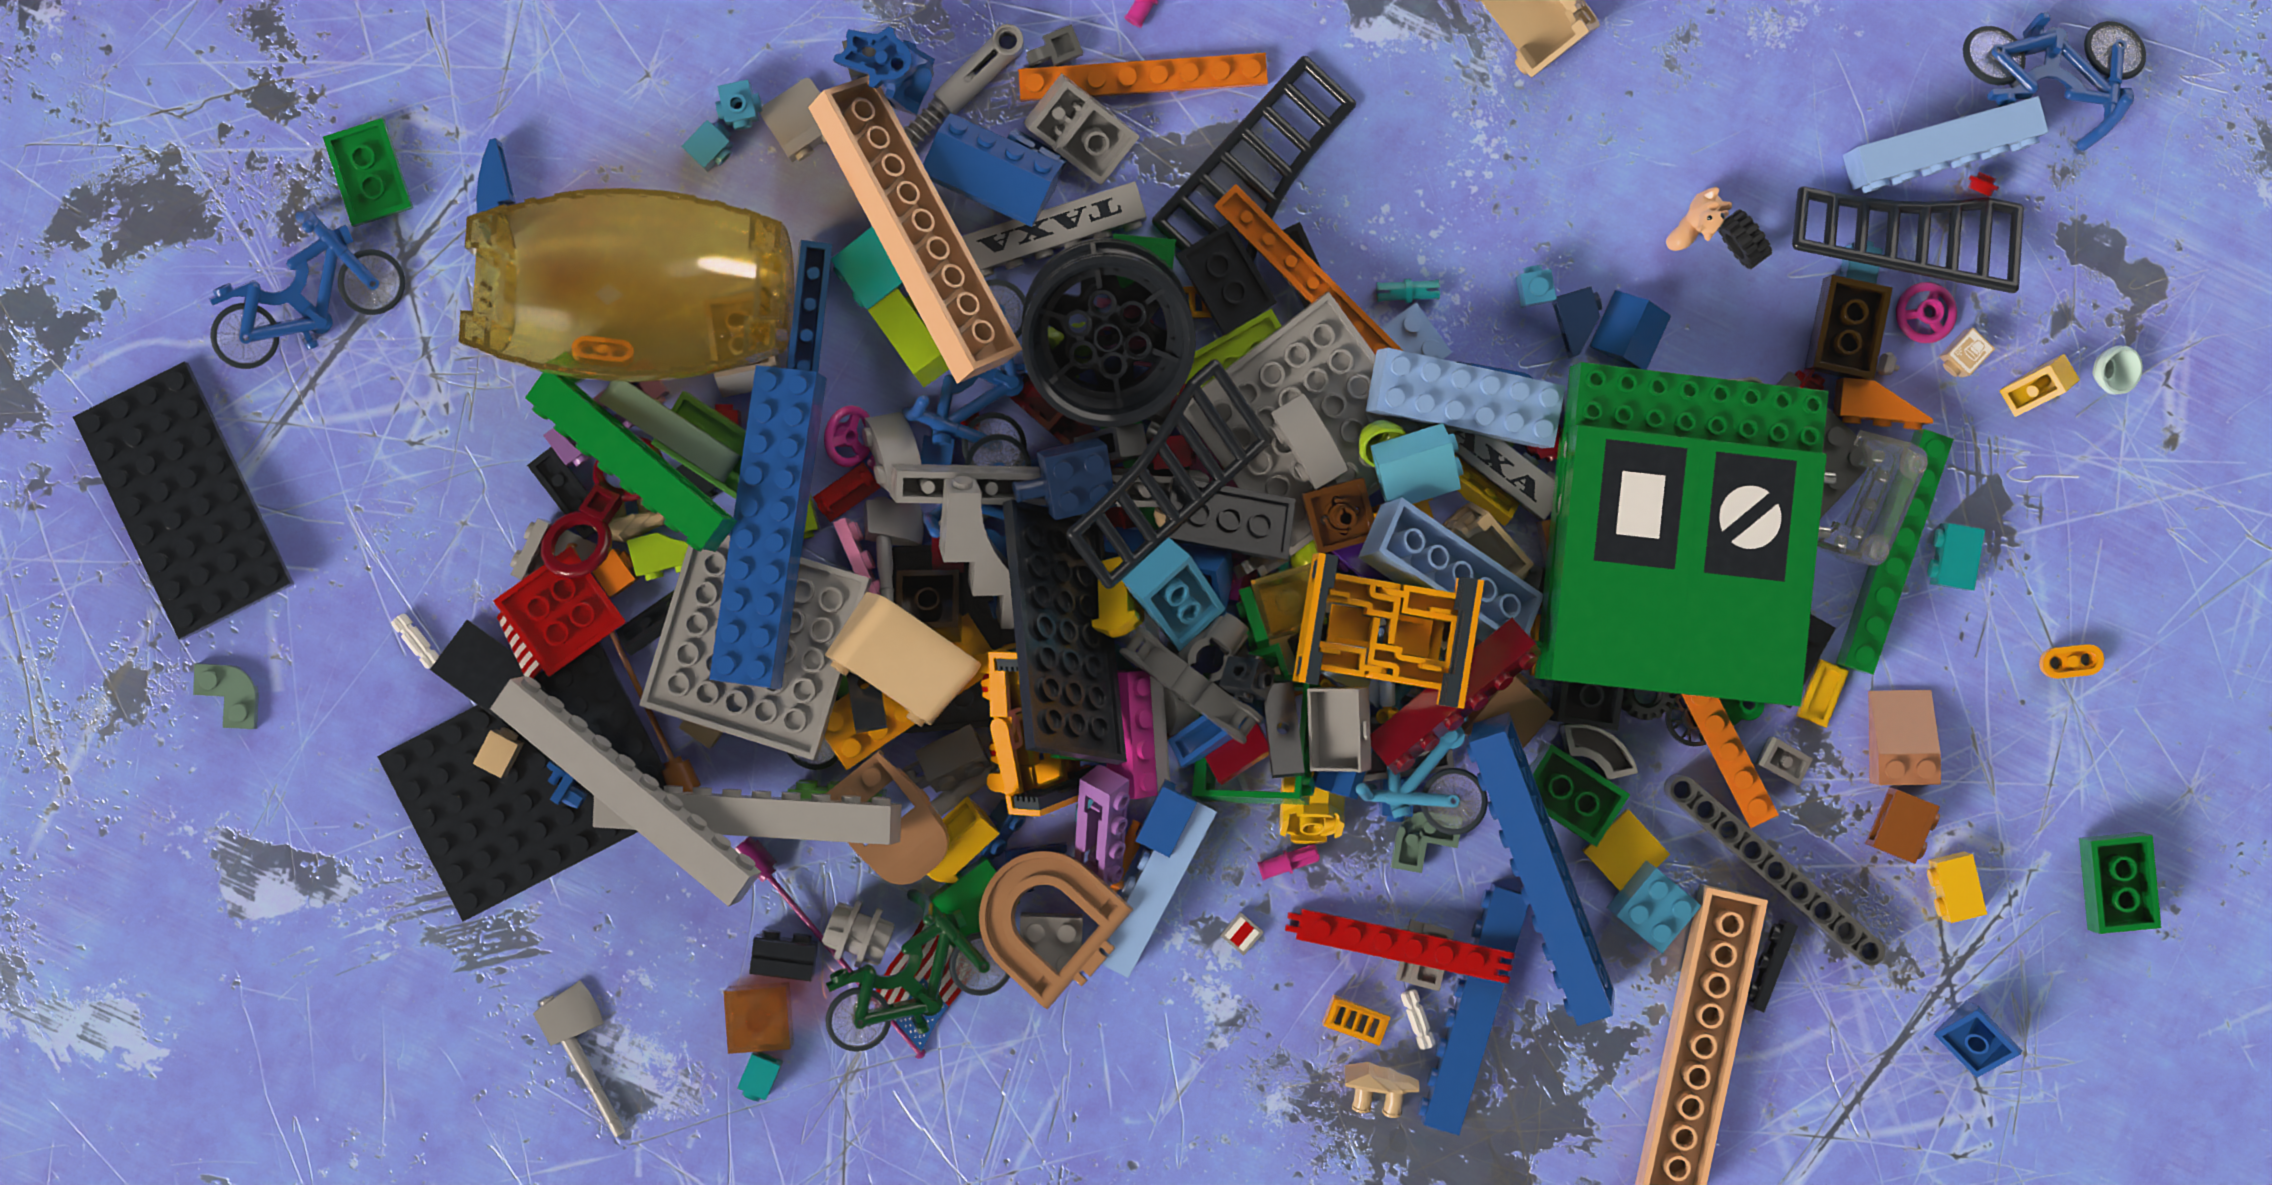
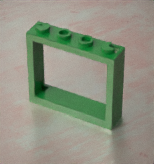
(1205, 780)

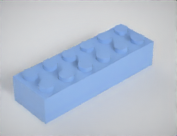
(1946, 143)
(1465, 398)
(1425, 554)
(1153, 890)

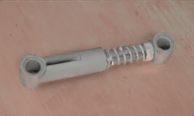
(964, 83)

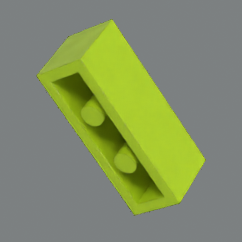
(909, 336)

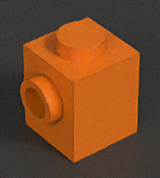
(616, 573)

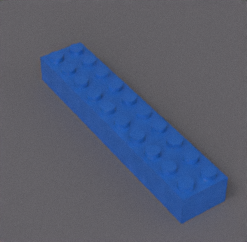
(769, 528)
(1541, 868)

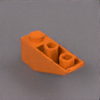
(1871, 401)

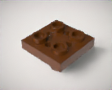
(1340, 516)

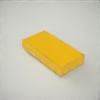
(1822, 693)

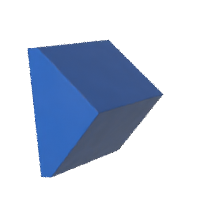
(1630, 329)
(1976, 1040)

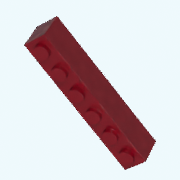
(1424, 722)

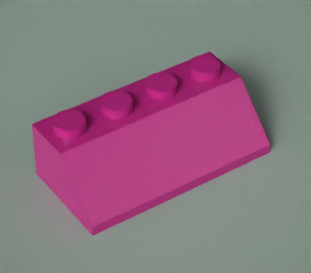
(1138, 734)

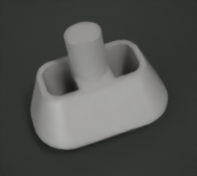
(1887, 364)

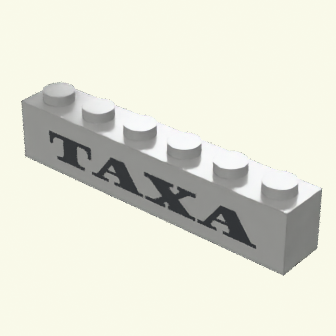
(1057, 228)
(1508, 470)

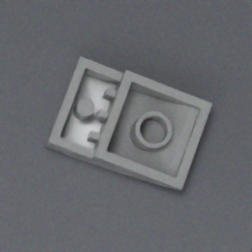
(1081, 129)

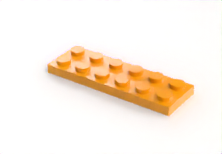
(854, 747)

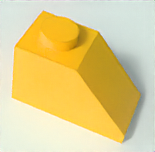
(2040, 385)

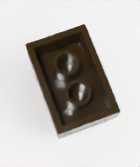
(1848, 327)

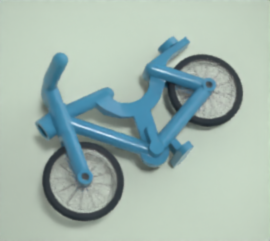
(1449, 799)

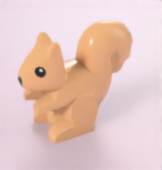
(1704, 216)

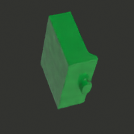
(966, 894)

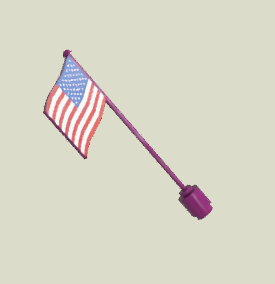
(904, 1026)

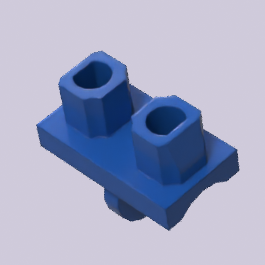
(566, 790)

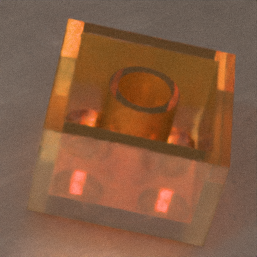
(758, 1017)

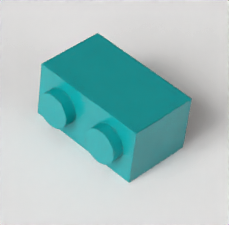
(1956, 556)

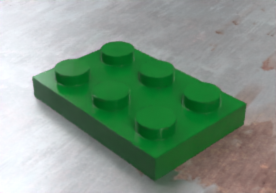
(368, 172)

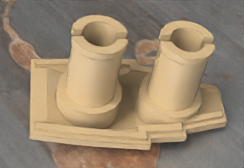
(629, 526)
(1372, 1078)

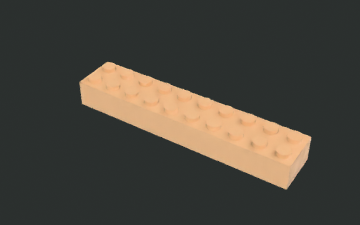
(915, 228)
(1702, 1038)

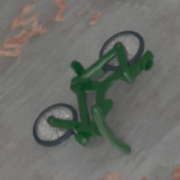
(862, 1016)

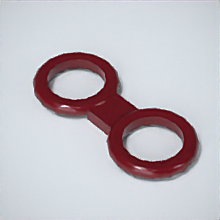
(595, 511)

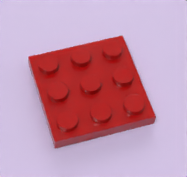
(559, 614)

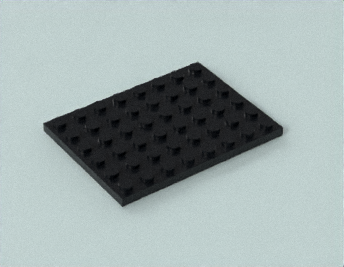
(505, 833)

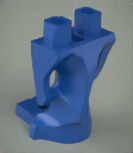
(896, 64)

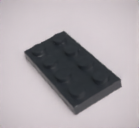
(1237, 522)

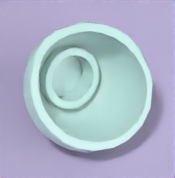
(2118, 369)

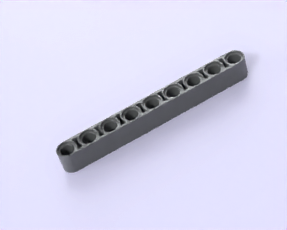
(1788, 873)

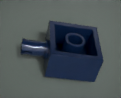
(1070, 478)

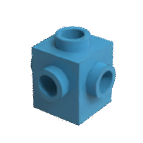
(733, 95)

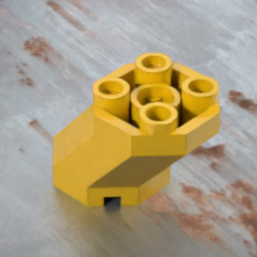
(1314, 821)

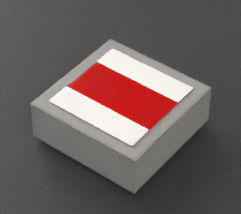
(1241, 933)

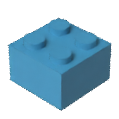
(1654, 906)

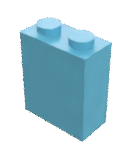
(1418, 465)

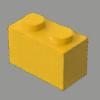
(1956, 887)

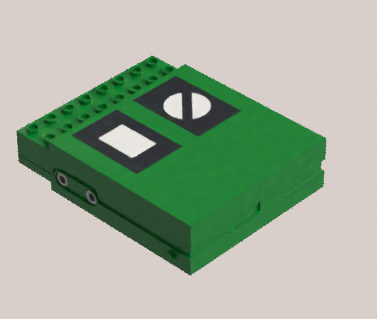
(1684, 535)

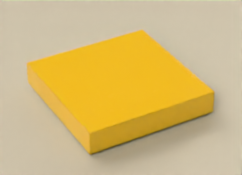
(1625, 849)

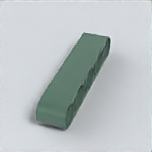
(670, 429)

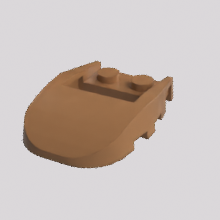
(923, 832)

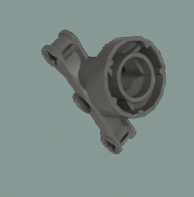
(1174, 672)

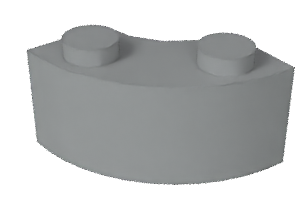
(1309, 441)
(890, 443)
(1600, 747)

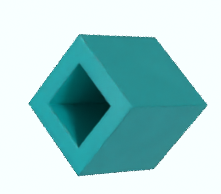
(759, 1076)

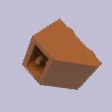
(1903, 825)

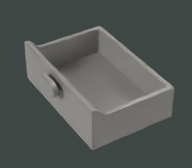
(1339, 729)

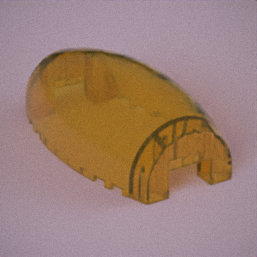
(628, 285)

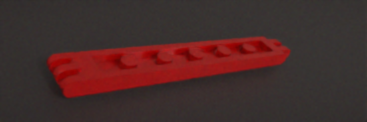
(1401, 945)

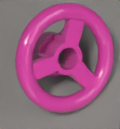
(1937, 312)
(845, 434)

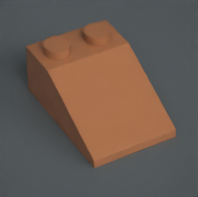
(1903, 738)

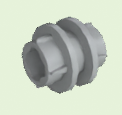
(858, 933)

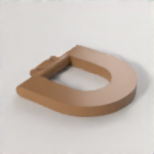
(1019, 958)

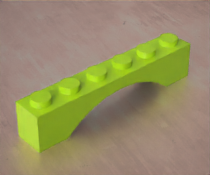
(659, 552)

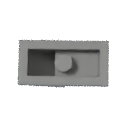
(1783, 760)

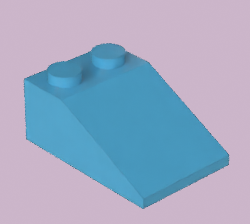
(1174, 593)

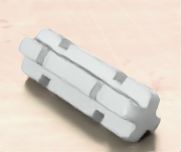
(415, 640)
(1418, 1019)

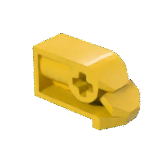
(1117, 607)
(969, 834)

